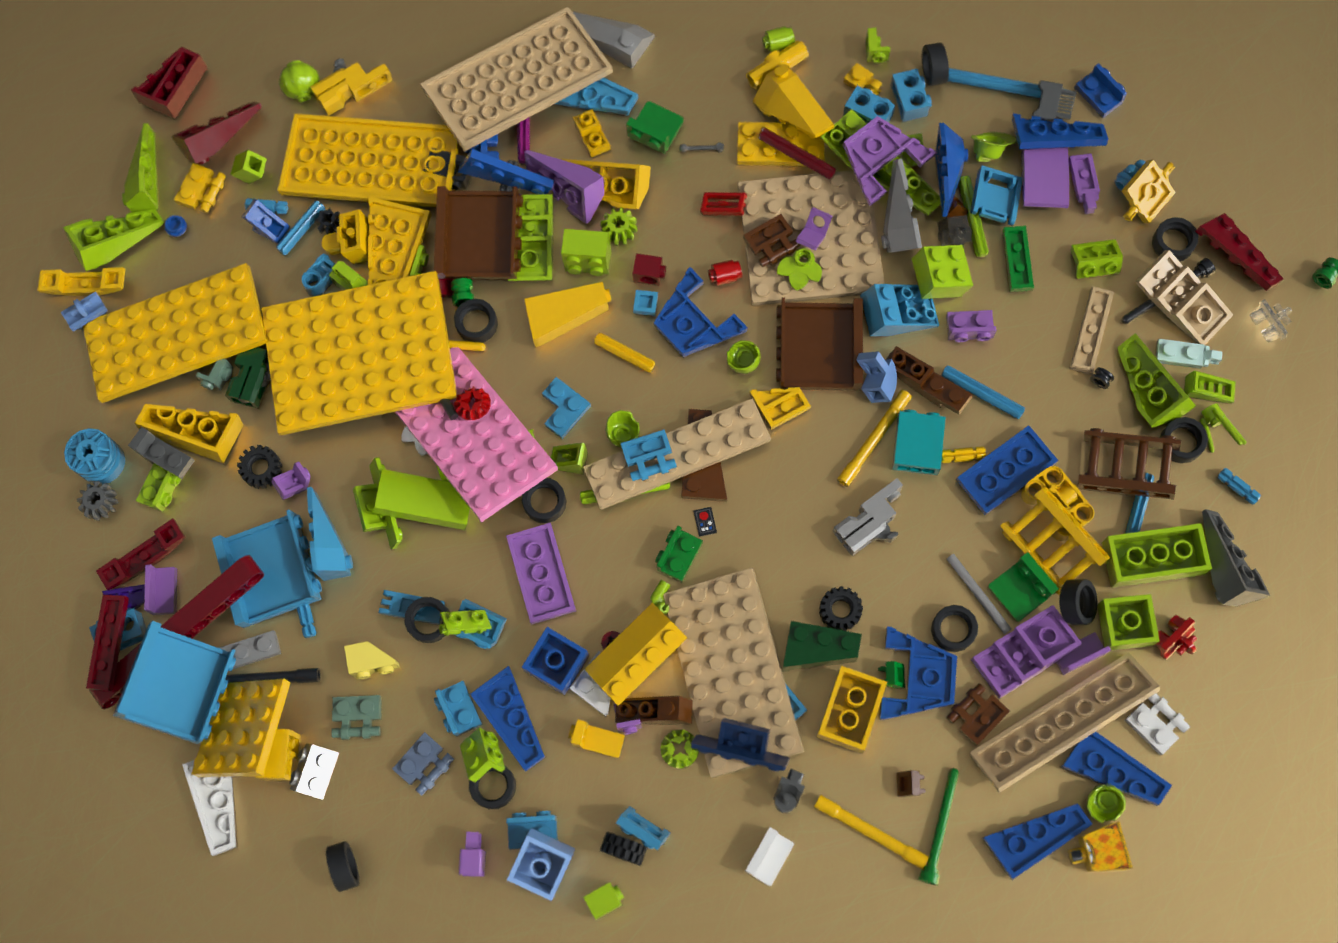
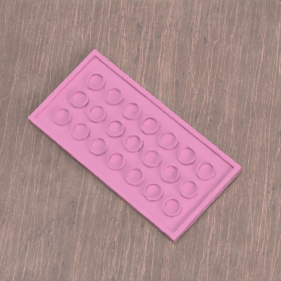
(483, 458)

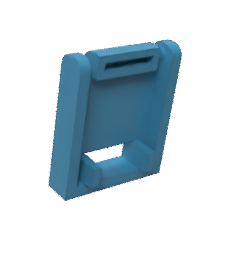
(996, 201)

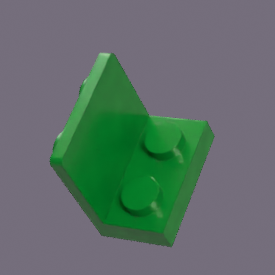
(1023, 587)

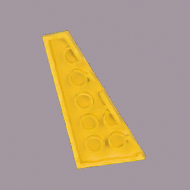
(393, 238)

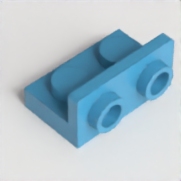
(458, 709)
(520, 826)

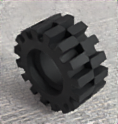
(252, 456)
(844, 595)
(623, 848)

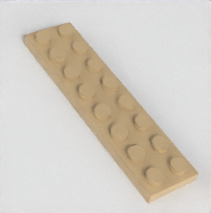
(692, 447)
(1064, 722)

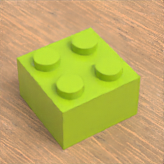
(586, 252)
(942, 271)
(1128, 622)

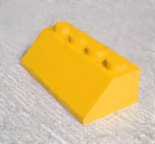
(635, 653)

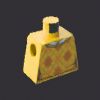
(1102, 850)

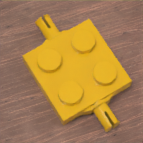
(1148, 191)

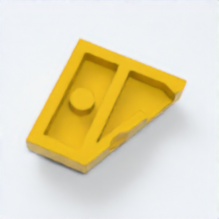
(780, 405)

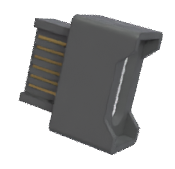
(1054, 101)

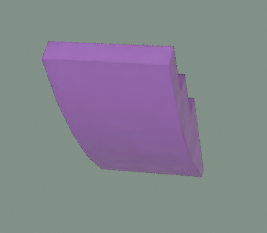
(1045, 177)
(1026, 651)

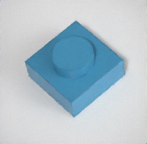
(645, 302)

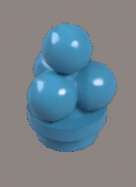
(1127, 174)

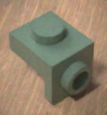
(219, 375)

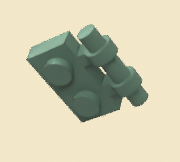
(356, 709)

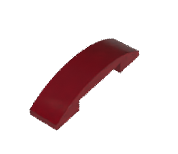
(149, 552)

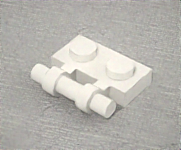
(1153, 729)

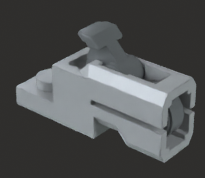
(872, 522)

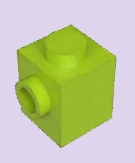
(248, 166)
(604, 900)

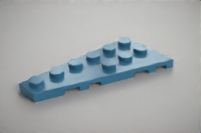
(604, 97)

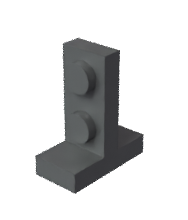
(161, 453)

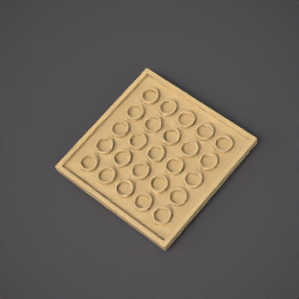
(846, 255)

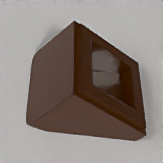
(957, 208)

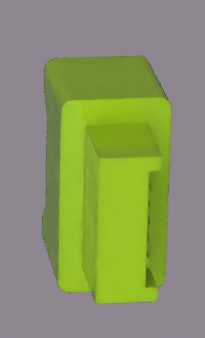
(346, 277)

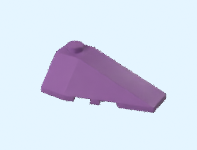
(574, 184)

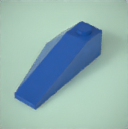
(949, 164)

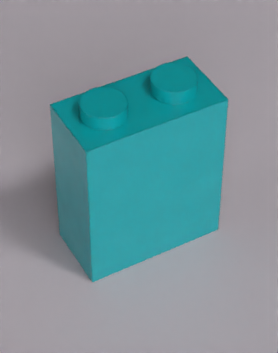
(919, 442)

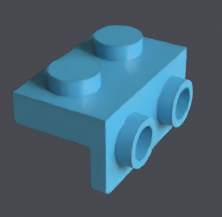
(488, 637)

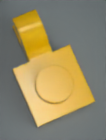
(864, 78)

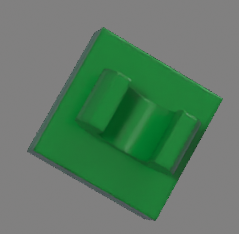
(894, 674)

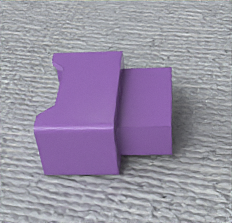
(472, 858)

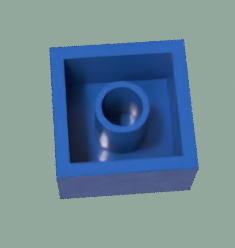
(555, 661)

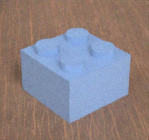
(541, 864)

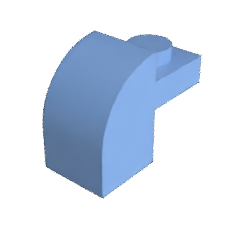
(880, 378)

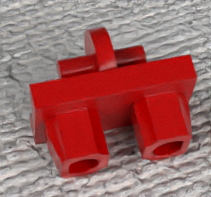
(1180, 640)

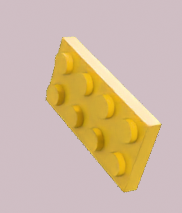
(756, 152)

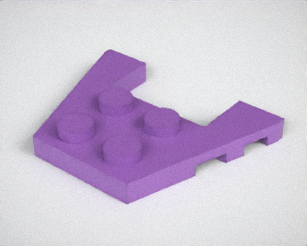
(877, 146)

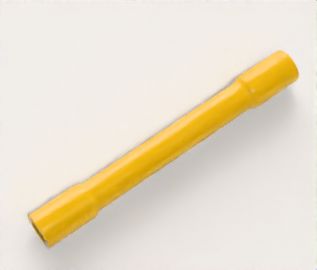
(854, 466)
(905, 851)

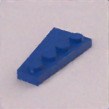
(1037, 133)
(499, 171)
(507, 713)
(1032, 841)

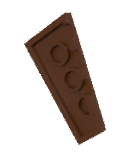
(707, 482)

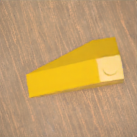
(790, 101)
(623, 183)

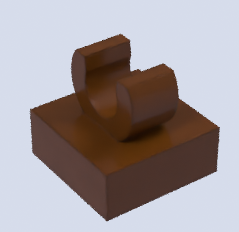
(909, 783)

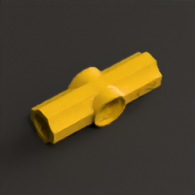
(790, 56)

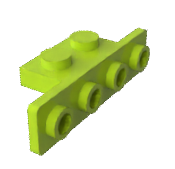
(365, 500)

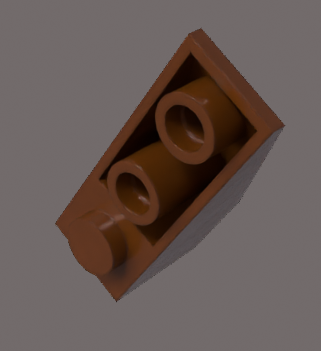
(656, 710)

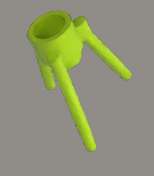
(1215, 416)

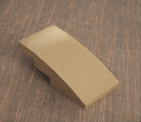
(1184, 298)

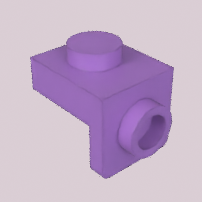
(292, 481)

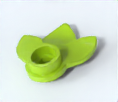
(800, 272)

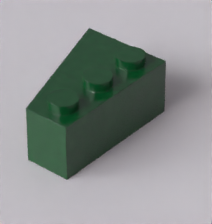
(819, 646)

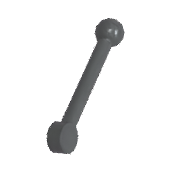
(719, 147)

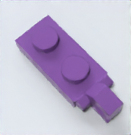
(1085, 181)

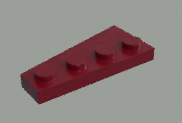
(1240, 250)

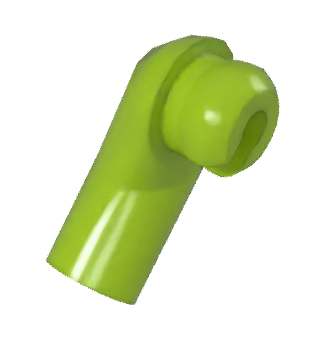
(657, 596)

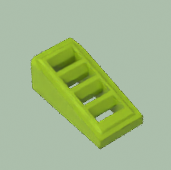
(1195, 387)

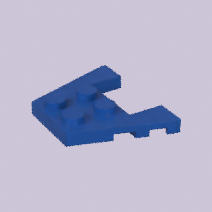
(687, 326)
(929, 677)

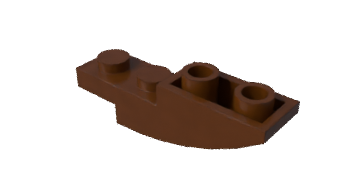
(928, 383)

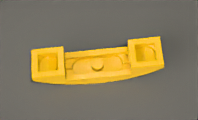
(81, 283)

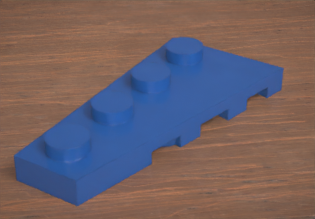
(1108, 764)

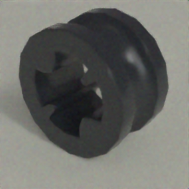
(1102, 378)

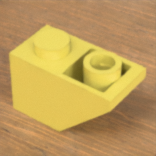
(367, 659)

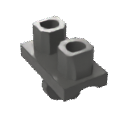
(789, 792)

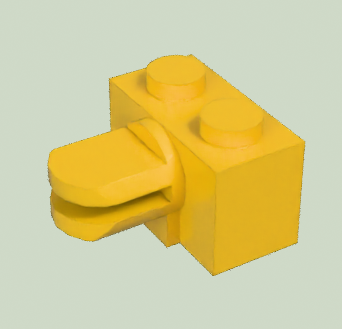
(350, 238)

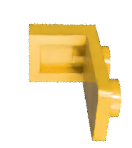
(596, 739)

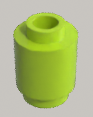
(778, 38)

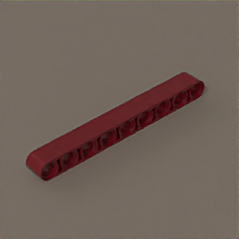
(193, 617)

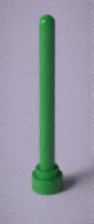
(930, 872)

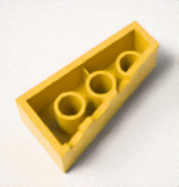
(195, 431)

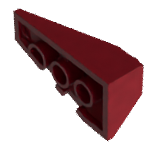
(204, 141)

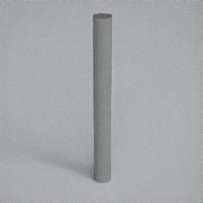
(979, 594)

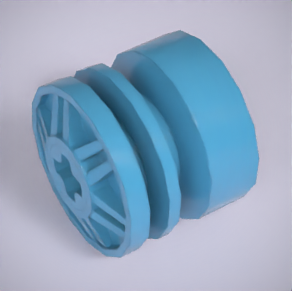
(103, 464)

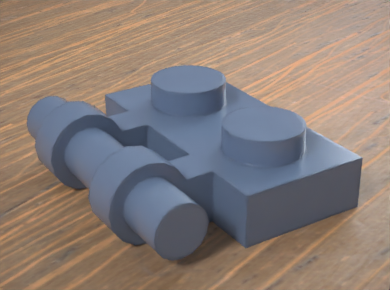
(418, 759)

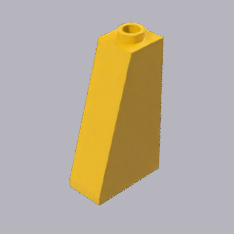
(564, 310)

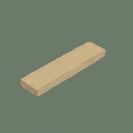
(1091, 330)

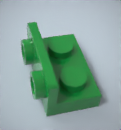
(678, 554)

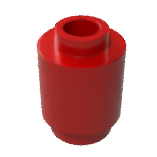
(725, 272)

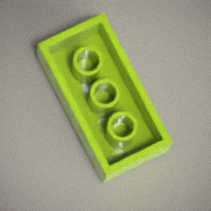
(1156, 555)

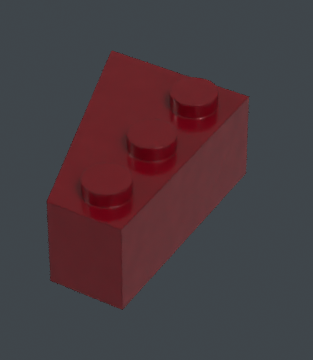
(172, 83)

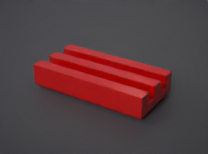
(723, 208)

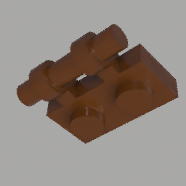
(769, 234)
(983, 719)

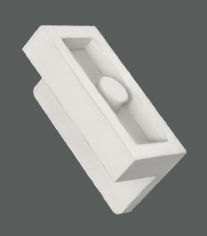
(769, 857)

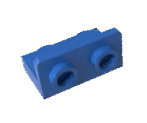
(1101, 90)

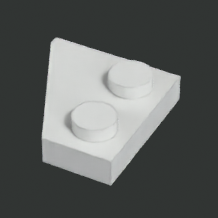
(591, 692)

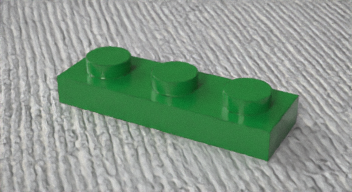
(1018, 259)

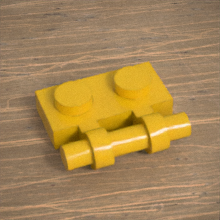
(195, 185)

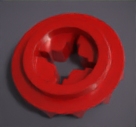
(478, 409)

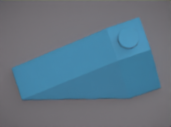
(327, 550)

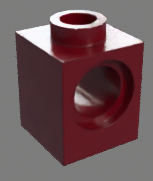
(648, 269)

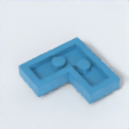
(569, 407)

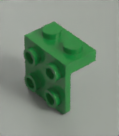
(655, 127)

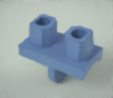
(84, 311)

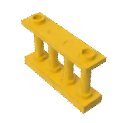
(1062, 519)

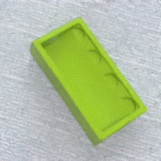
(420, 500)

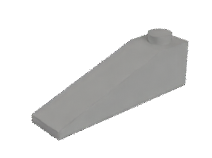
(617, 39)
(900, 228)

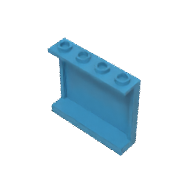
(286, 565)
(175, 684)

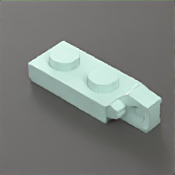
(1186, 354)

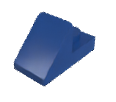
(265, 221)

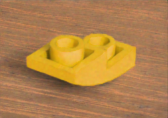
(591, 133)

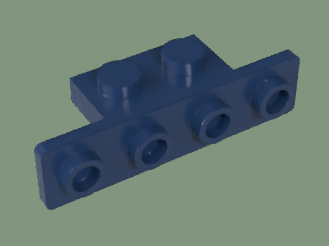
(742, 742)

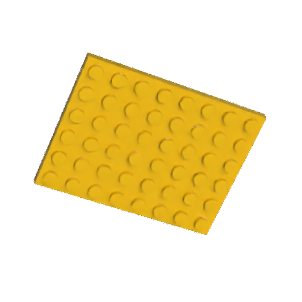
(358, 353)

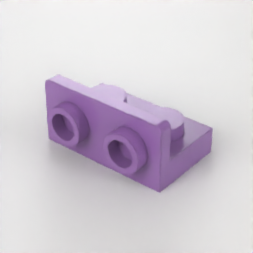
(970, 325)

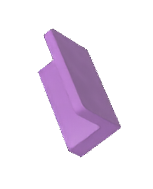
(160, 590)
(1088, 651)

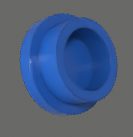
(175, 226)

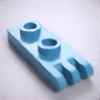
(399, 604)

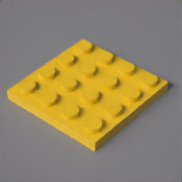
(242, 729)

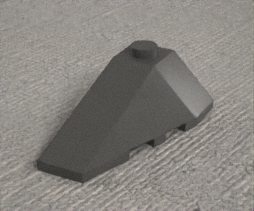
(1230, 573)

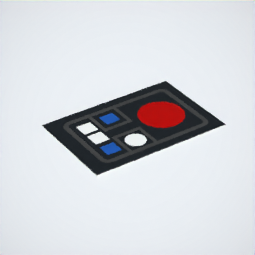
(705, 521)

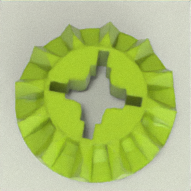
(668, 749)

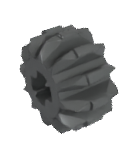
(97, 501)

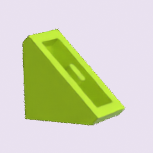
(570, 457)

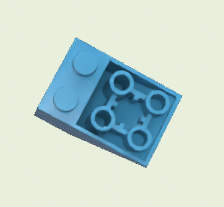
(897, 310)

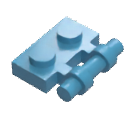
(645, 449)

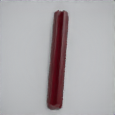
(797, 153)

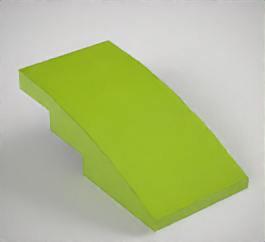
(536, 238)

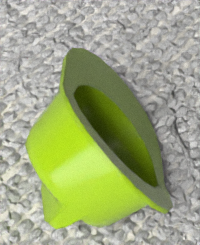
(991, 145)

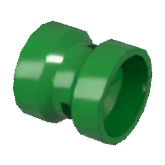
(1327, 275)
(462, 290)

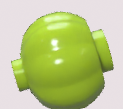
(297, 80)

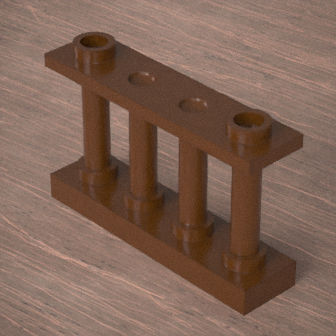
(1137, 486)

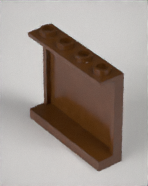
(477, 234)
(820, 345)

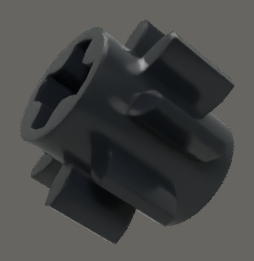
(325, 217)

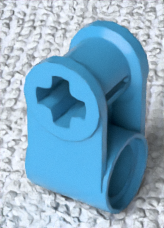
(318, 272)

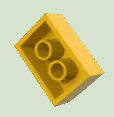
(852, 709)

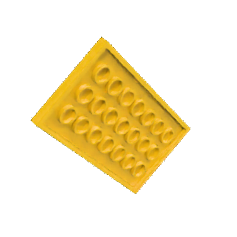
(366, 158)
(174, 333)

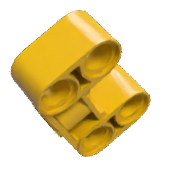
(1064, 491)

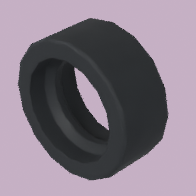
(935, 64)
(1181, 225)
(472, 305)
(1197, 430)
(549, 516)
(1078, 602)
(410, 614)
(968, 617)
(500, 802)
(342, 866)

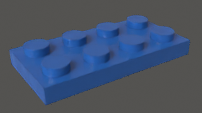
(1006, 470)

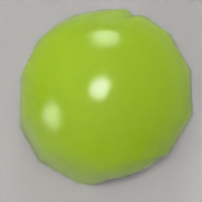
(743, 357)
(621, 427)
(1106, 803)

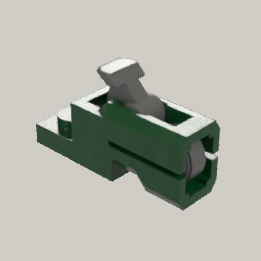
(252, 378)

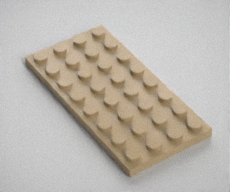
(516, 78)
(732, 663)

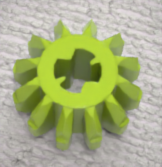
(626, 223)

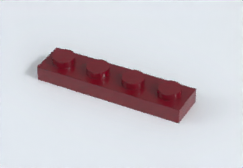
(107, 642)

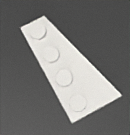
(215, 809)

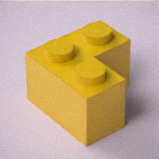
(283, 750)

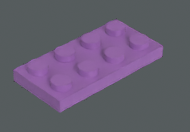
(541, 573)

